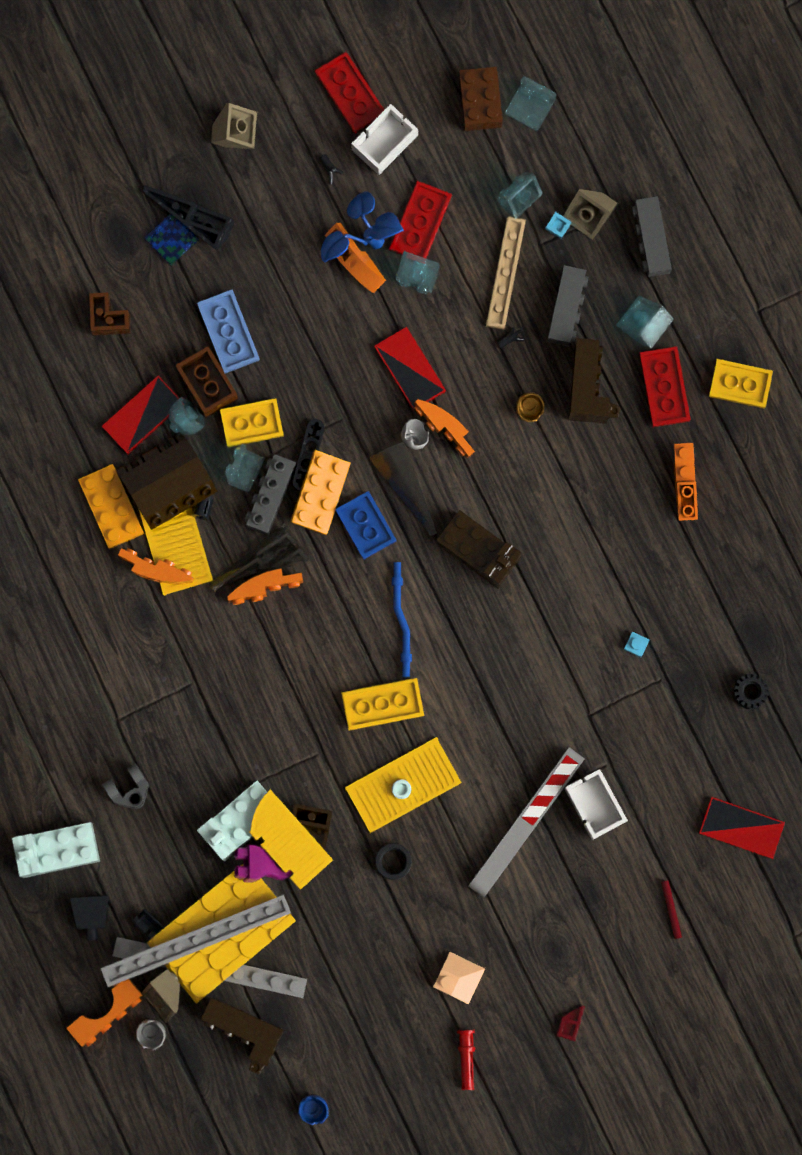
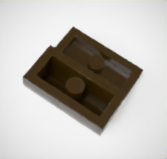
(315, 821)

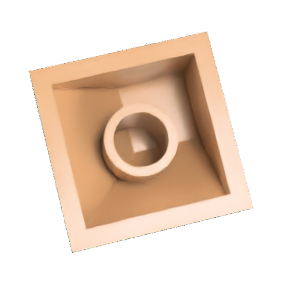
(459, 978)

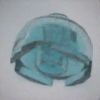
(185, 418)

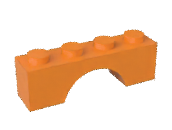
(86, 1029)

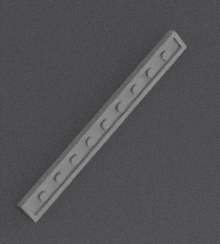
(195, 941)
(244, 975)

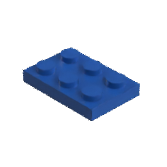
(366, 525)

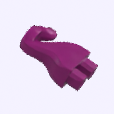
(257, 864)

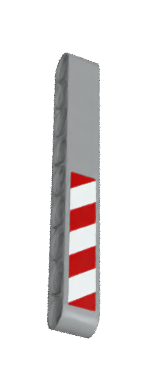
(526, 822)

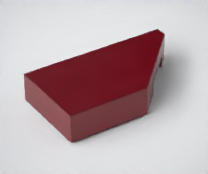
(570, 1024)

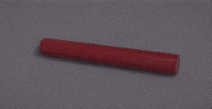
(671, 909)

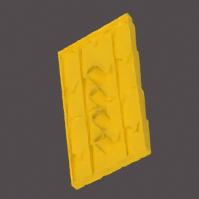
(210, 966)

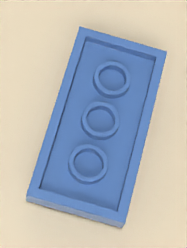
(228, 331)

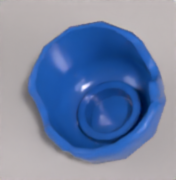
(313, 1109)

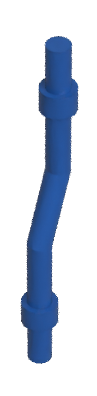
(397, 582)

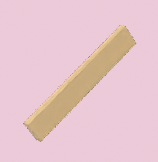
(505, 273)

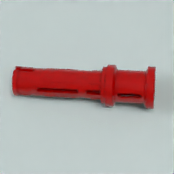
(466, 1048)

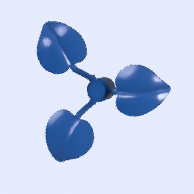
(385, 226)

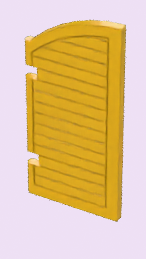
(287, 840)

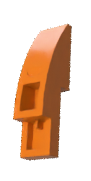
(359, 263)
(440, 419)
(685, 481)
(163, 571)
(256, 587)

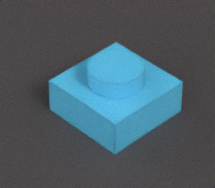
(558, 225)
(636, 644)

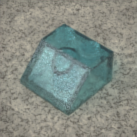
(520, 194)
(417, 272)
(645, 321)

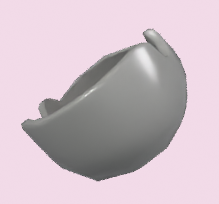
(414, 434)
(151, 1034)

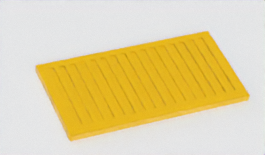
(181, 544)
(425, 770)

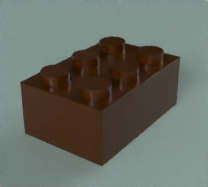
(480, 98)
(206, 381)

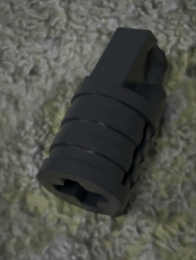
(203, 508)

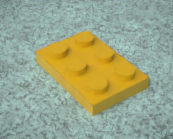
(740, 383)
(251, 422)

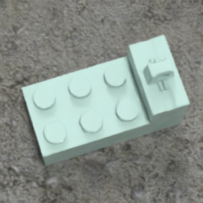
(232, 825)
(55, 850)

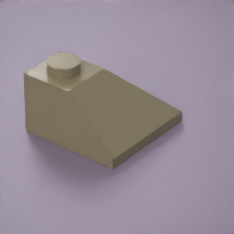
(235, 127)
(589, 211)
(164, 994)

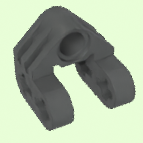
(125, 801)

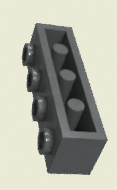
(652, 236)
(567, 305)
(270, 495)

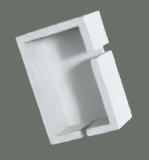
(385, 139)
(596, 804)

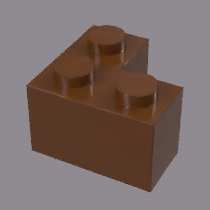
(105, 321)

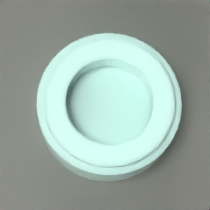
(401, 789)

